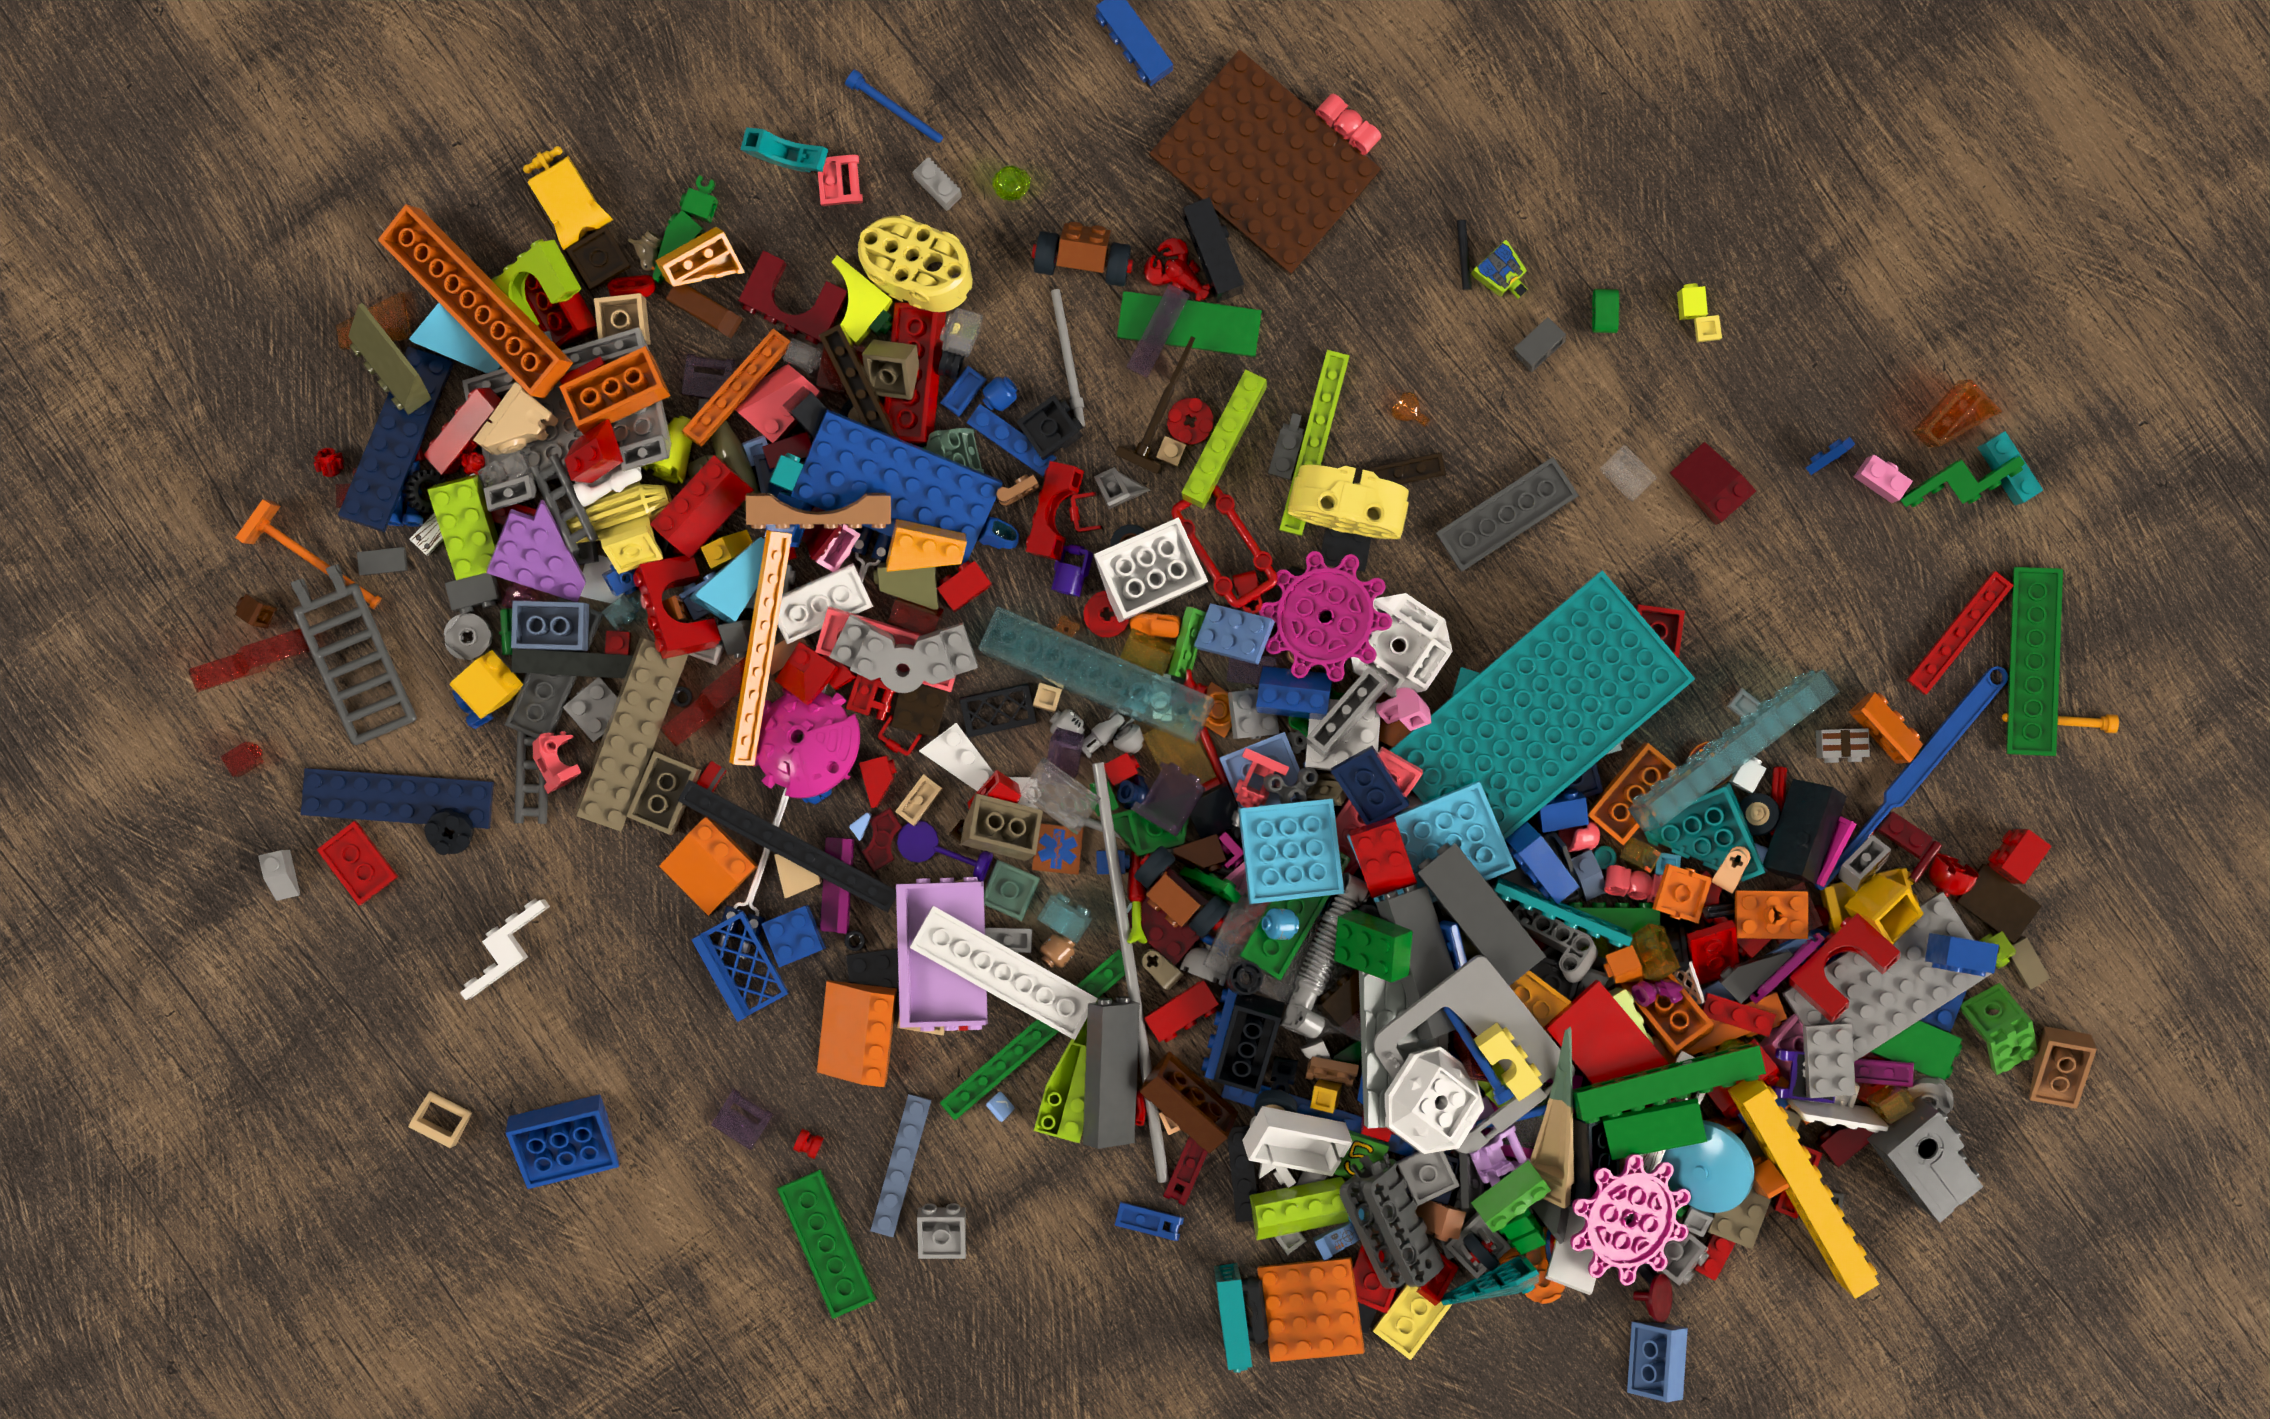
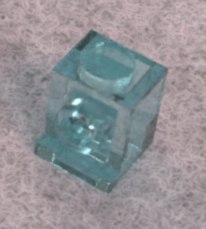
(622, 611)

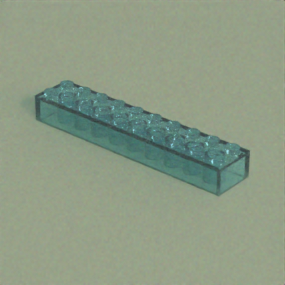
(1096, 675)
(1733, 749)

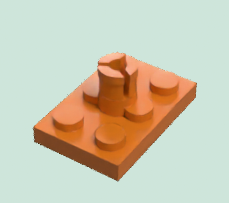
(1771, 914)

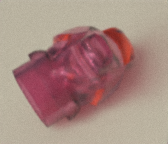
(516, 592)

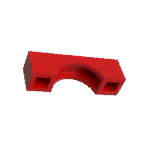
(1059, 483)
(1746, 946)

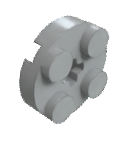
(454, 637)
(1936, 1089)

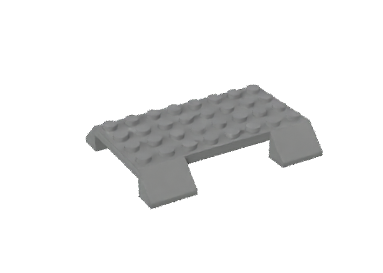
(640, 436)

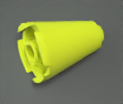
(676, 465)

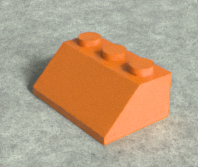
(1887, 728)

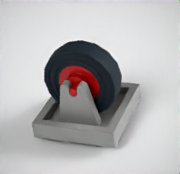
(1478, 1246)

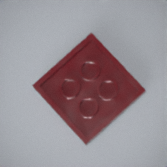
(1163, 936)

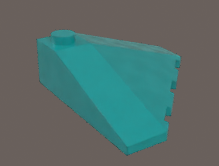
(1710, 831)
(1507, 1279)

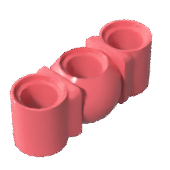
(1348, 123)
(1636, 884)

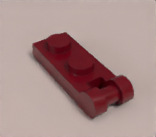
(1186, 1171)

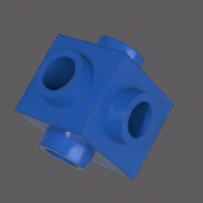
(616, 584)

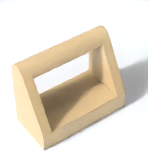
(434, 1131)

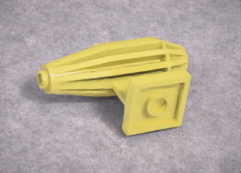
(624, 524)

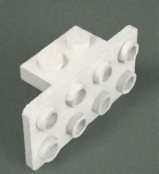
(1840, 1112)

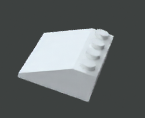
(1149, 569)

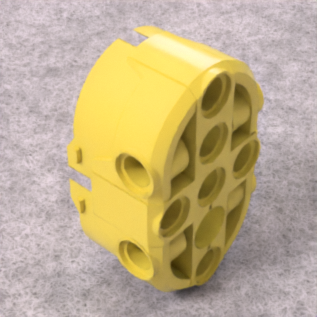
(922, 288)
(1365, 508)

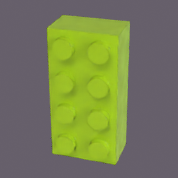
(465, 524)

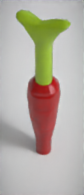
(1136, 895)

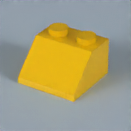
(486, 684)

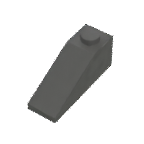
(1748, 975)

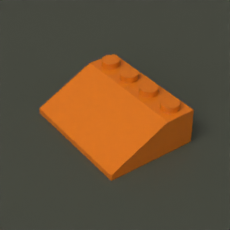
(857, 1032)

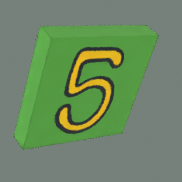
(1361, 1146)

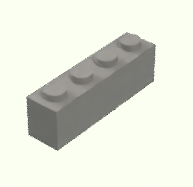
(1346, 712)

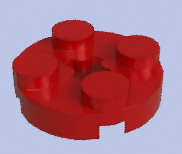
(1177, 417)
(1097, 624)

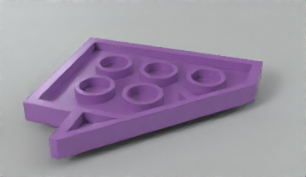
(536, 555)

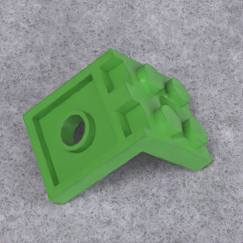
(2007, 1034)

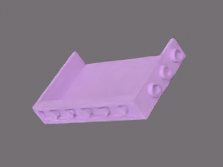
(928, 991)

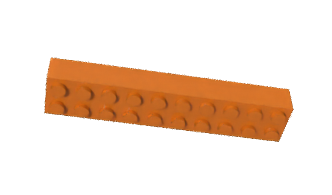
(475, 301)

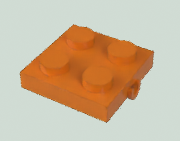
(1682, 893)

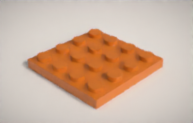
(1311, 1309)

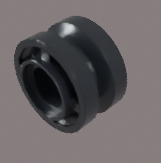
(1255, 978)

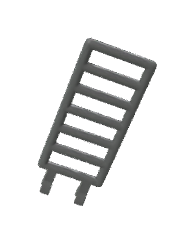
(327, 675)

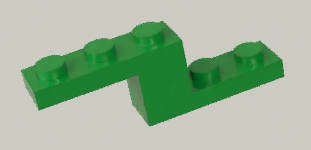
(1963, 481)

